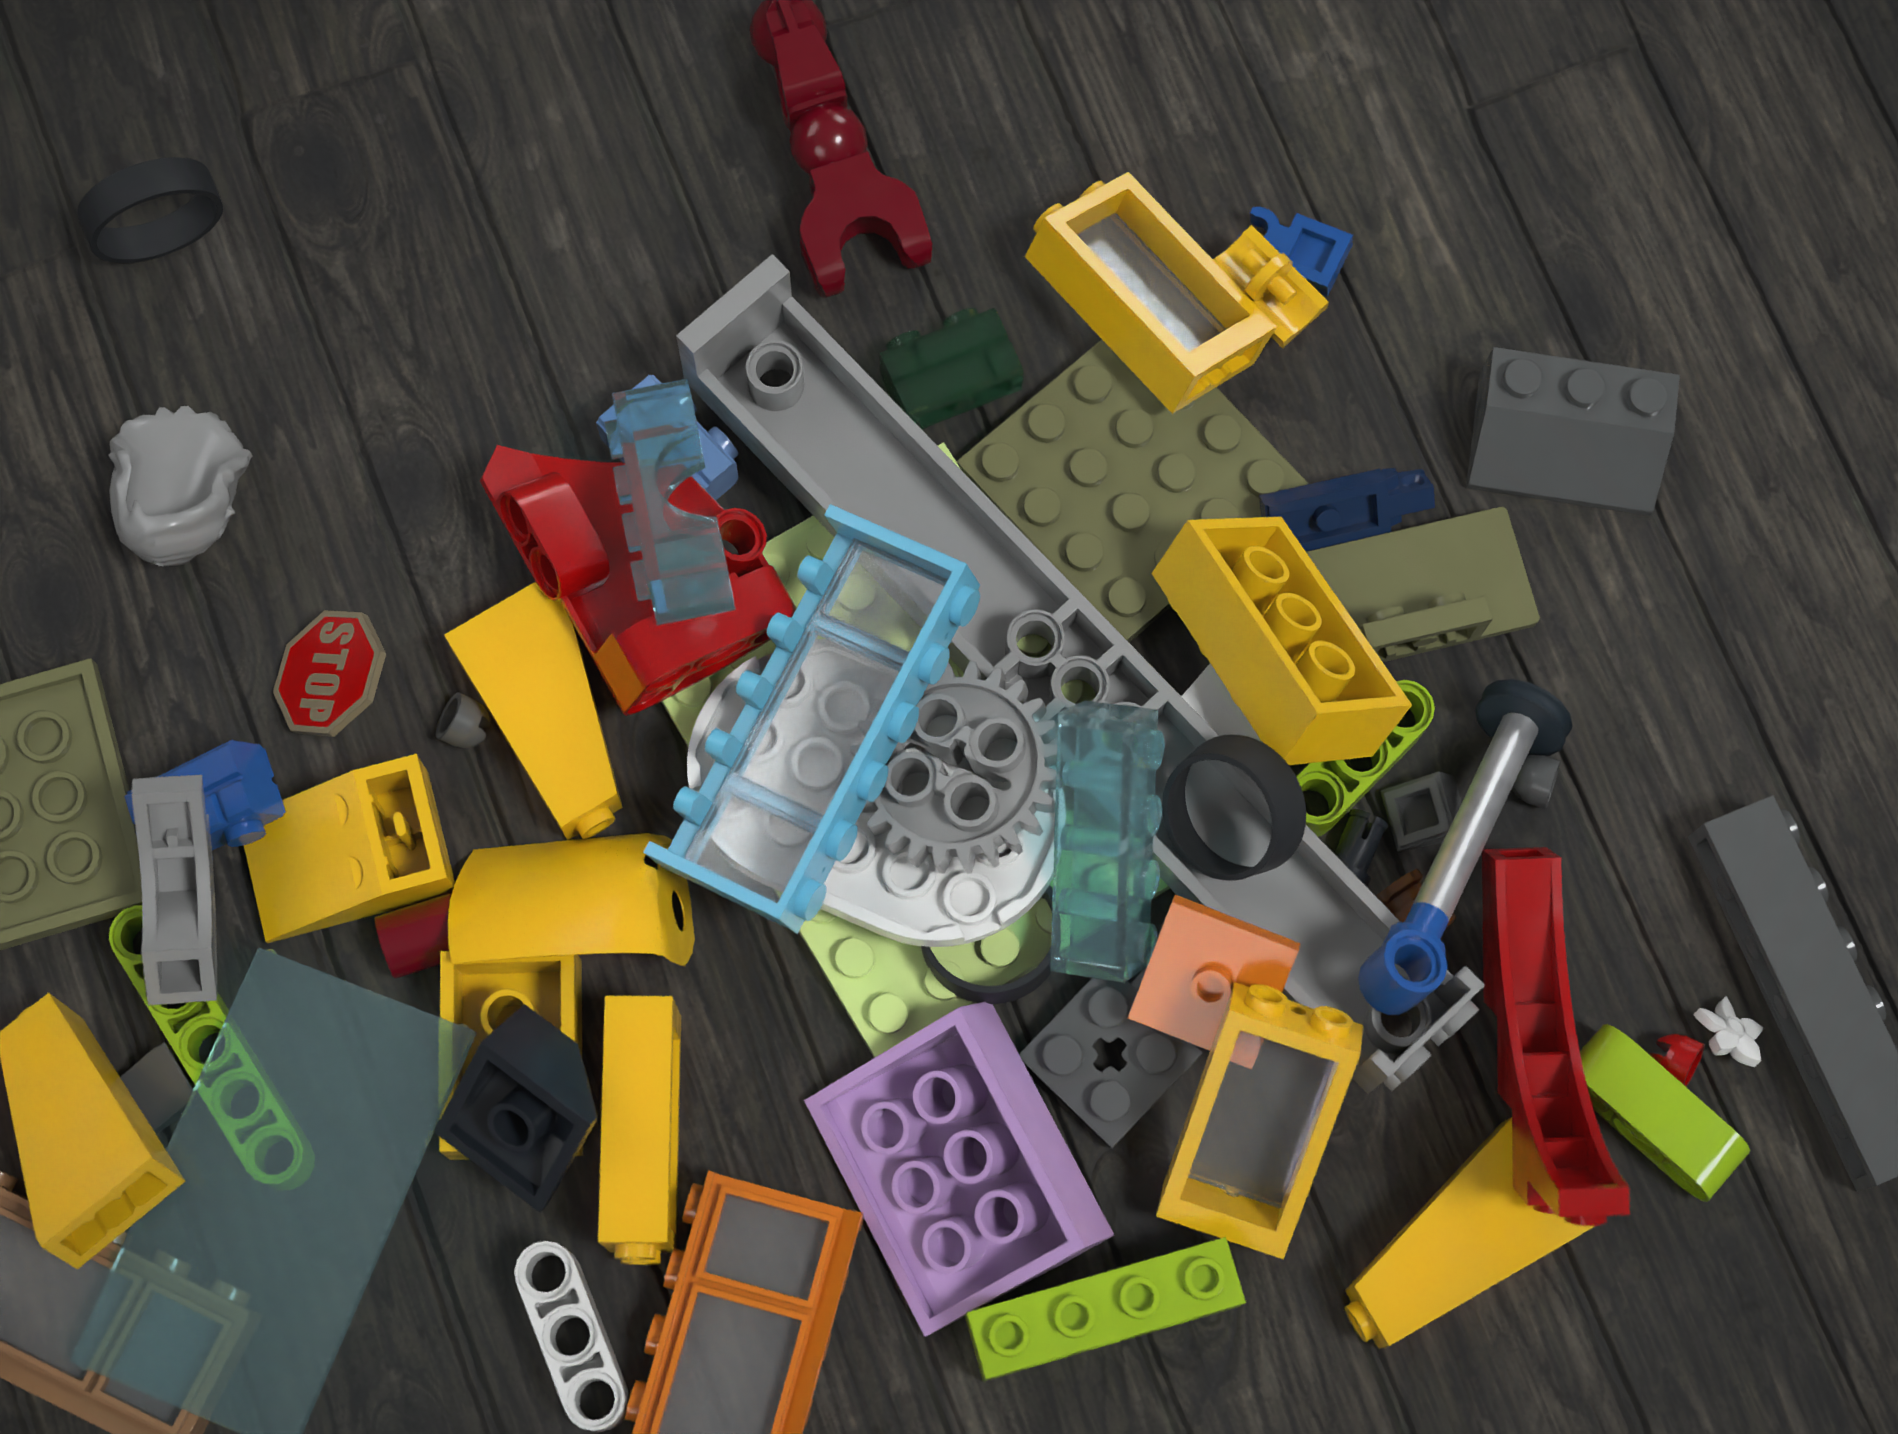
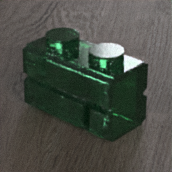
(951, 367)

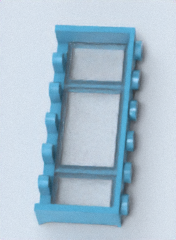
(820, 721)

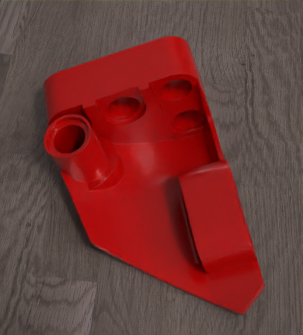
(576, 547)

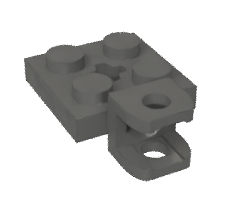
(1107, 1099)

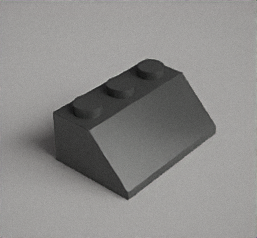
(1572, 431)

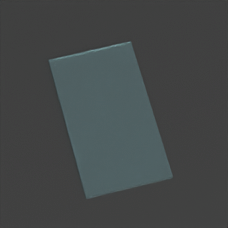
(291, 1187)

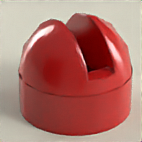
(1681, 1057)

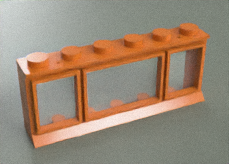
(745, 1312)

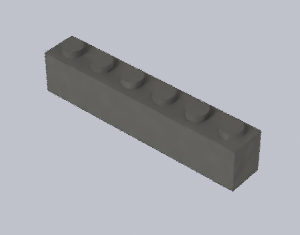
(1808, 981)

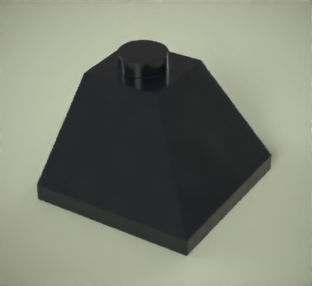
(522, 1107)

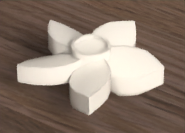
(1732, 1033)

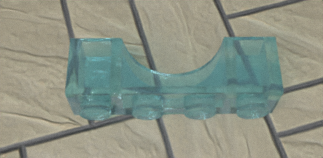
(681, 551)

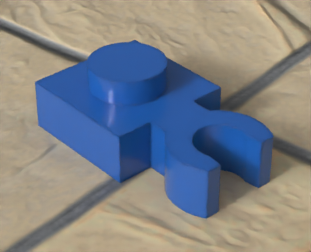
(1312, 246)

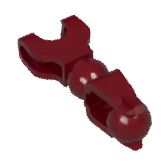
(831, 148)

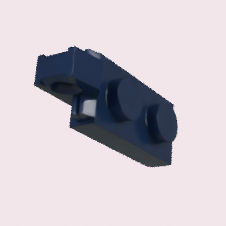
(1349, 505)

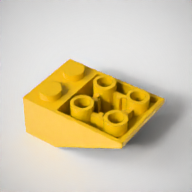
(350, 850)

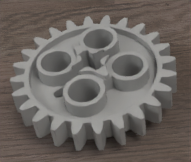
(983, 716)

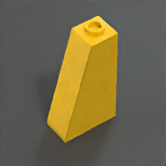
(538, 691)
(78, 1134)
(1454, 1247)

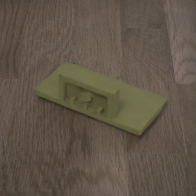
(1432, 583)

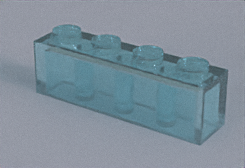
(1105, 840)

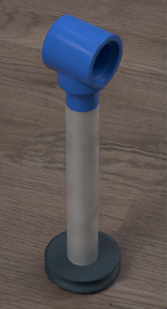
(1521, 723)

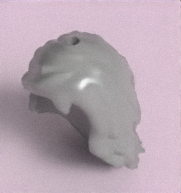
(174, 483)

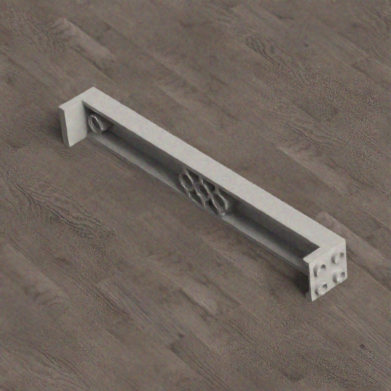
(851, 446)

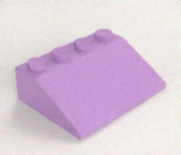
(958, 1166)

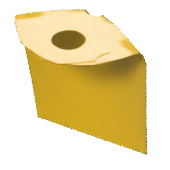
(568, 902)

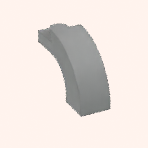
(176, 889)

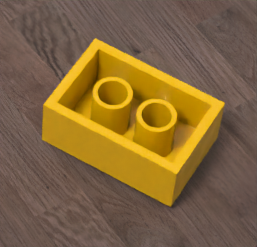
(491, 991)

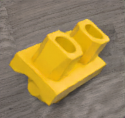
(1272, 284)

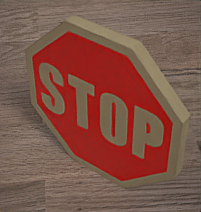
(329, 673)

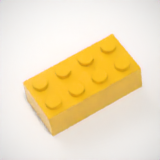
(1280, 639)

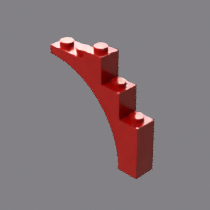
(1555, 1134)

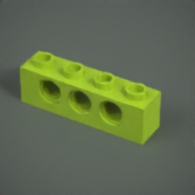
(1104, 1309)

